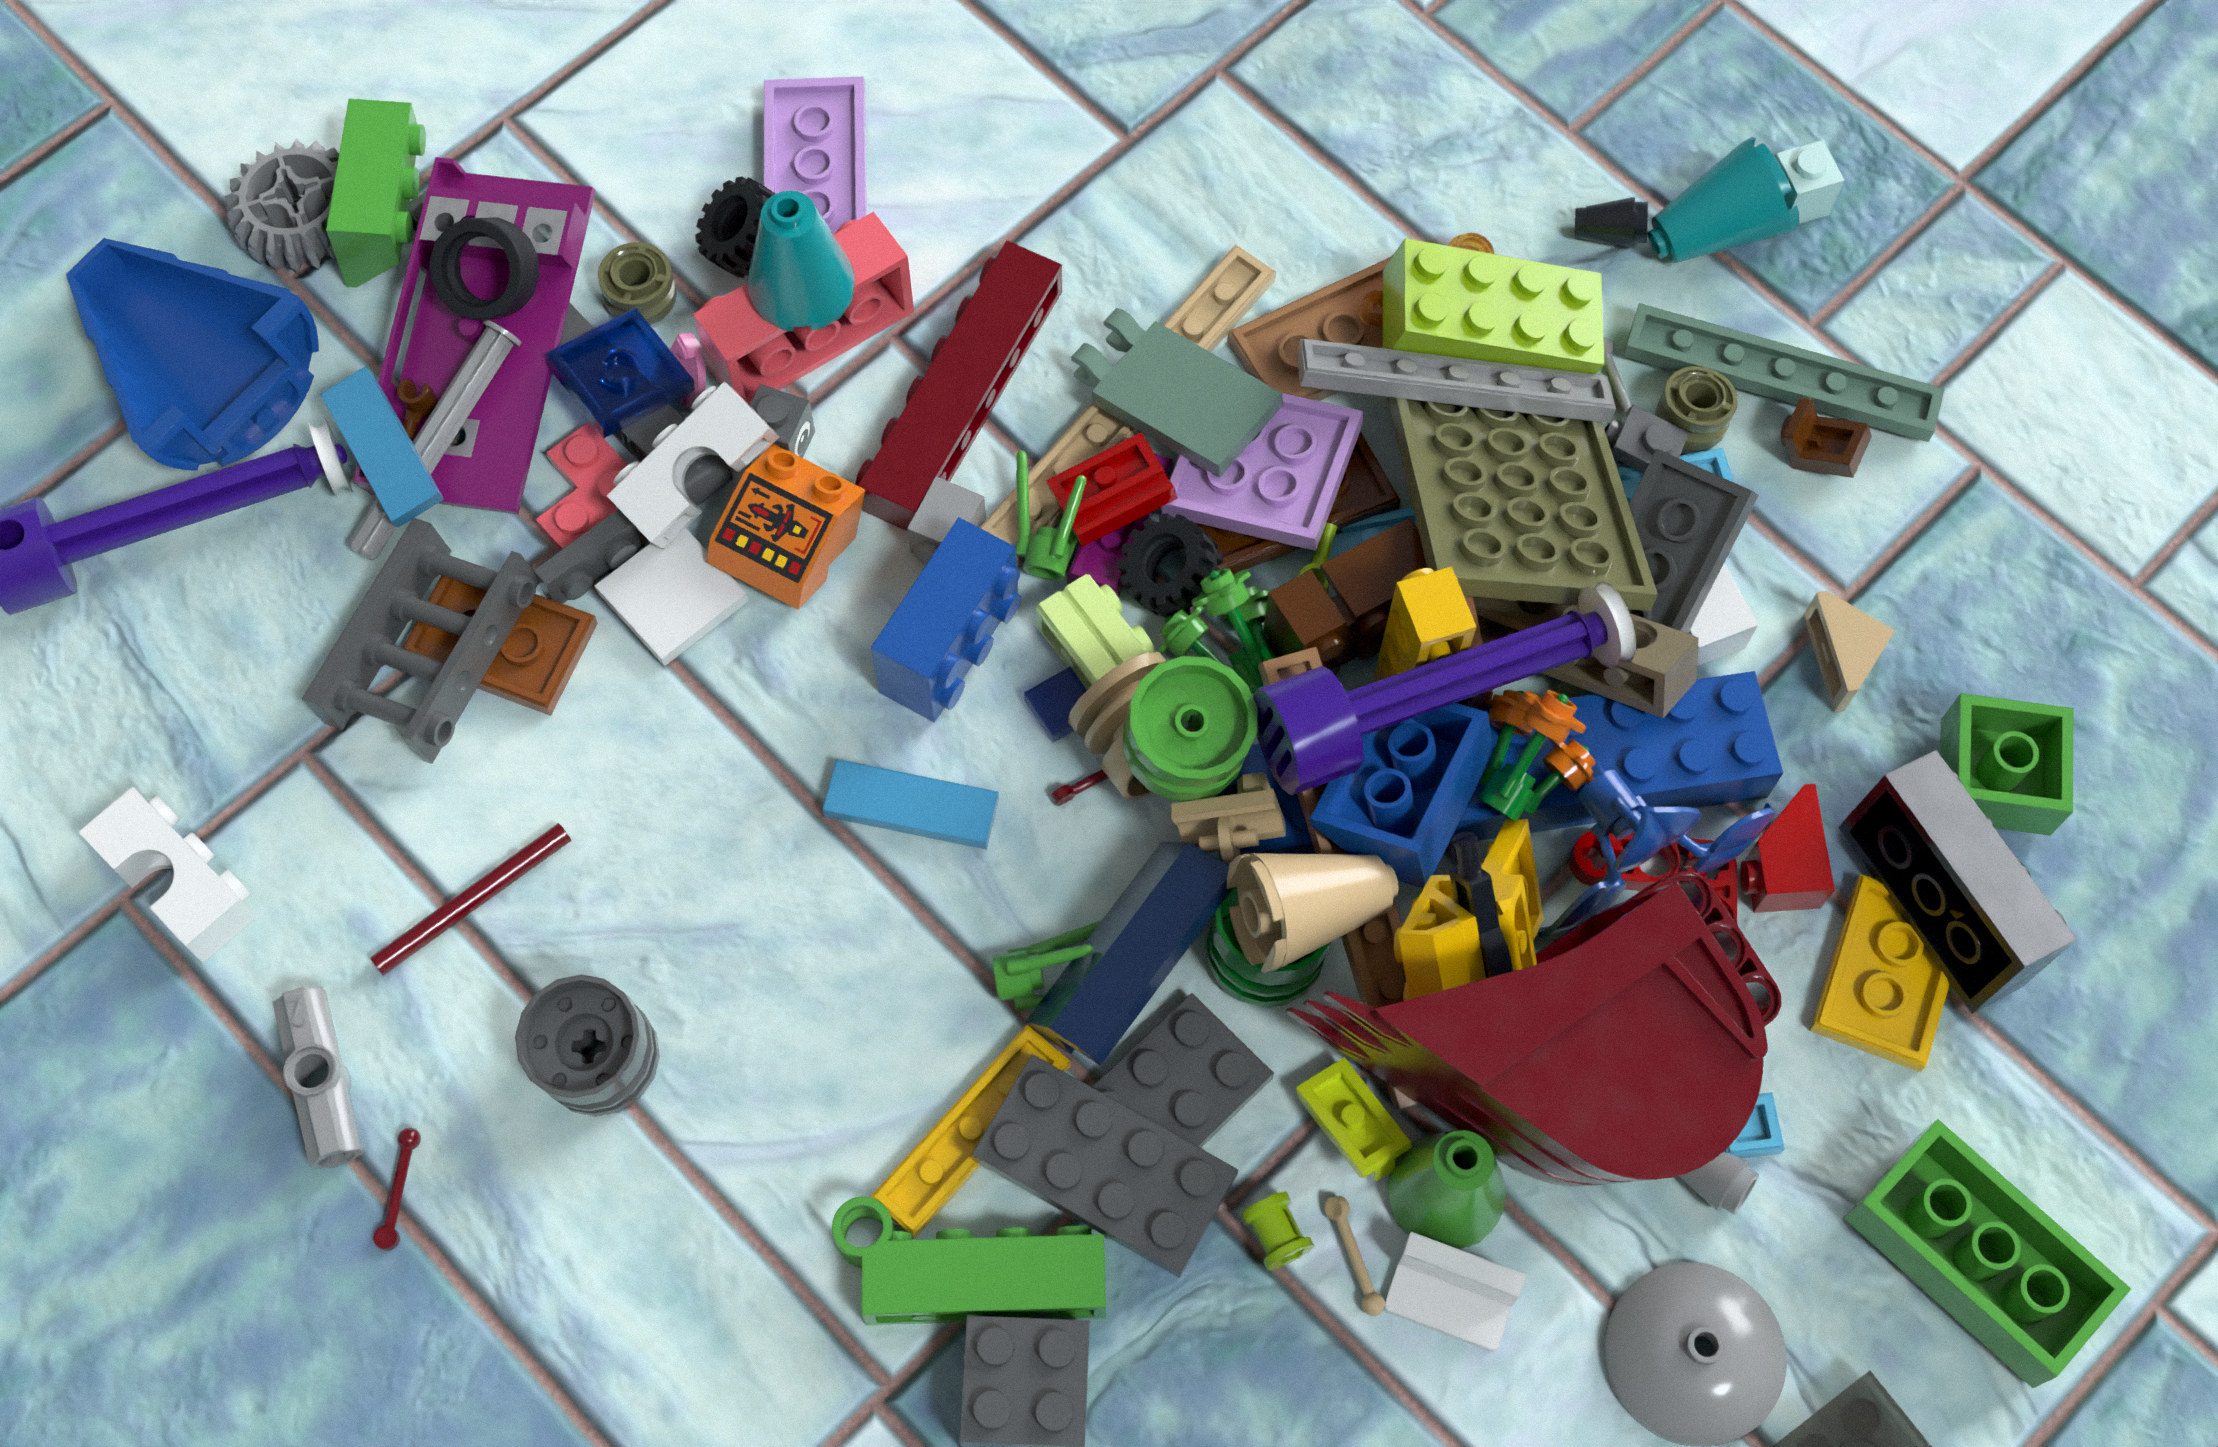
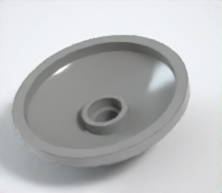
(1665, 1378)

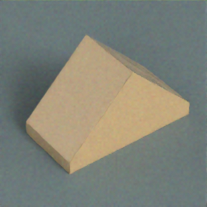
(1844, 644)

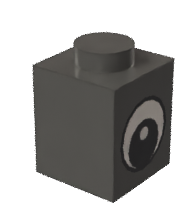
(787, 416)

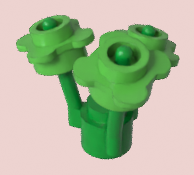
(1244, 608)

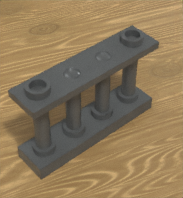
(381, 618)

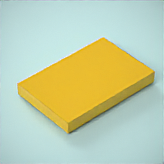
(1881, 982)

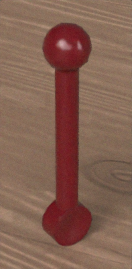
(1068, 792)
(387, 1236)

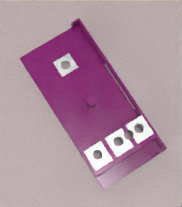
(504, 424)

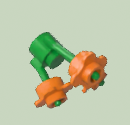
(1551, 717)

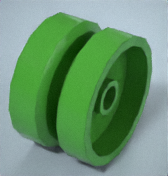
(1194, 696)

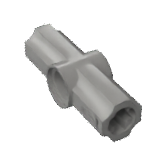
(324, 1110)

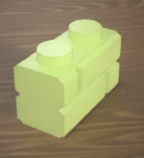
(1088, 630)

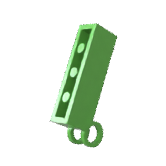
(973, 1276)

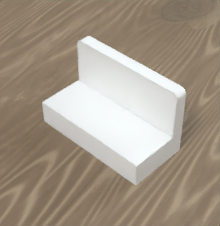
(1453, 1292)

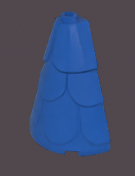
(194, 353)

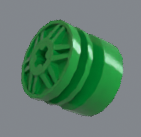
(1245, 980)

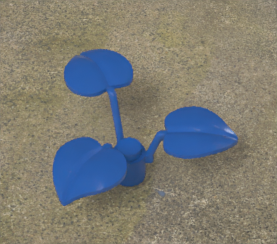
(1655, 827)

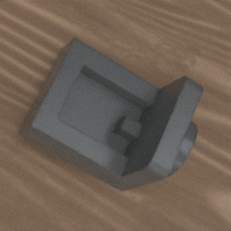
(1639, 435)

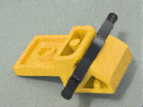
(1475, 918)

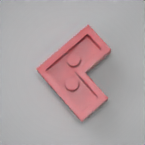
(590, 469)

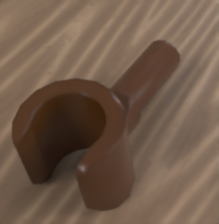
(416, 406)

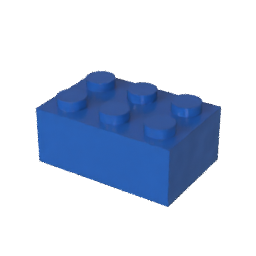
(947, 620)

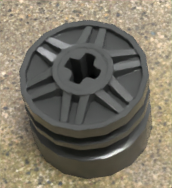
(568, 1022)

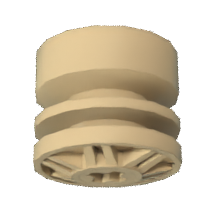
(1101, 718)

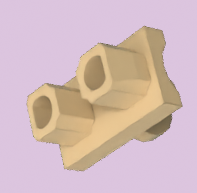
(1231, 820)

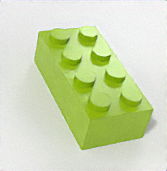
(1492, 308)

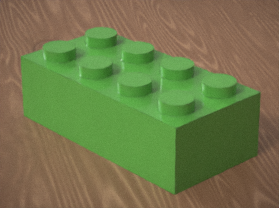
(1988, 1254)

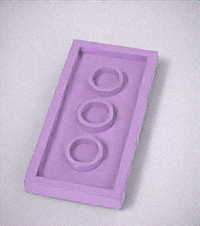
(818, 143)

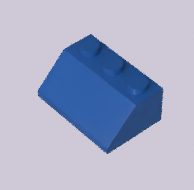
(1409, 790)

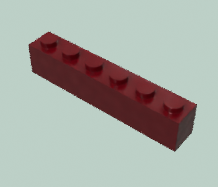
(962, 383)

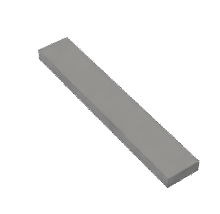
(1454, 380)

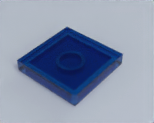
(619, 372)

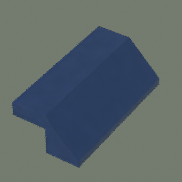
(1132, 950)

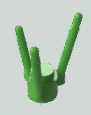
(1051, 549)
(1021, 968)

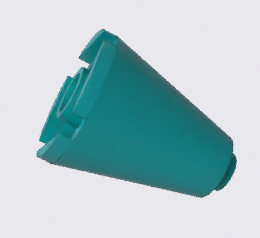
(1726, 207)
(798, 266)

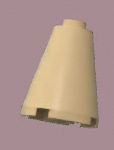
(1304, 901)

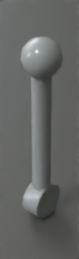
(1614, 376)

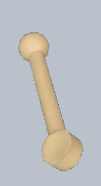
(1337, 1209)

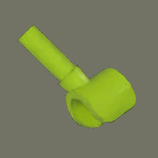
(1322, 554)

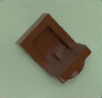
(1823, 442)

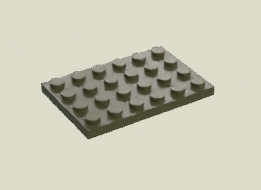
(1520, 503)

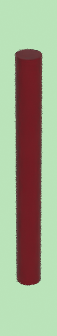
(470, 899)

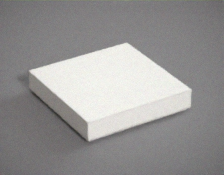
(671, 595)

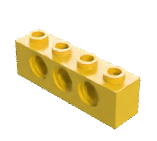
(1425, 622)

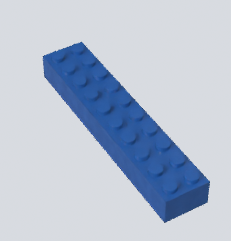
(1701, 754)

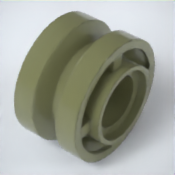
(635, 264)
(1700, 404)

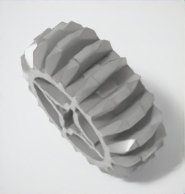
(265, 205)

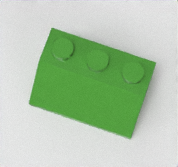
(374, 187)

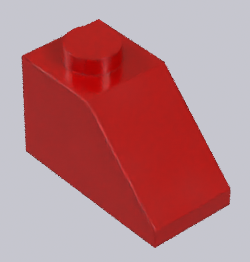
(1790, 860)

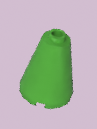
(1448, 1188)

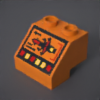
(785, 526)

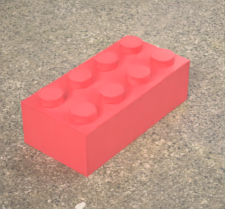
(752, 352)

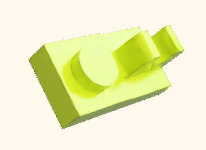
(1354, 1120)

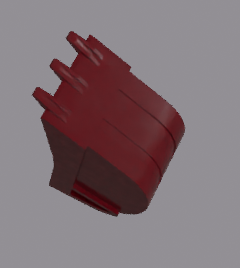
(1602, 1061)

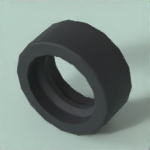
(447, 276)

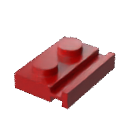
(1118, 488)

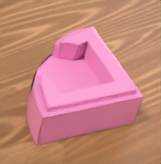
(689, 354)

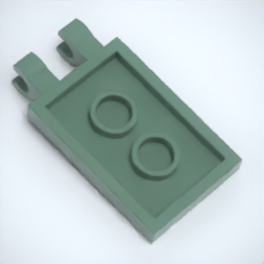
(1177, 392)

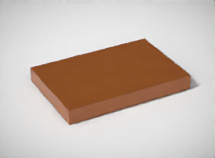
(533, 659)

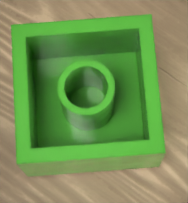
(2012, 759)

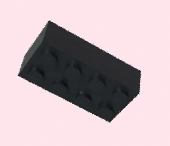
(1943, 854)

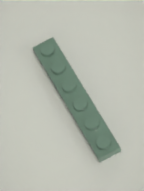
(1786, 372)

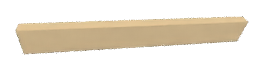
(1203, 319)

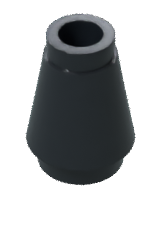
(1613, 222)

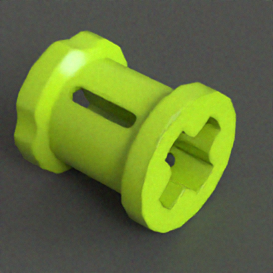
(1277, 1230)

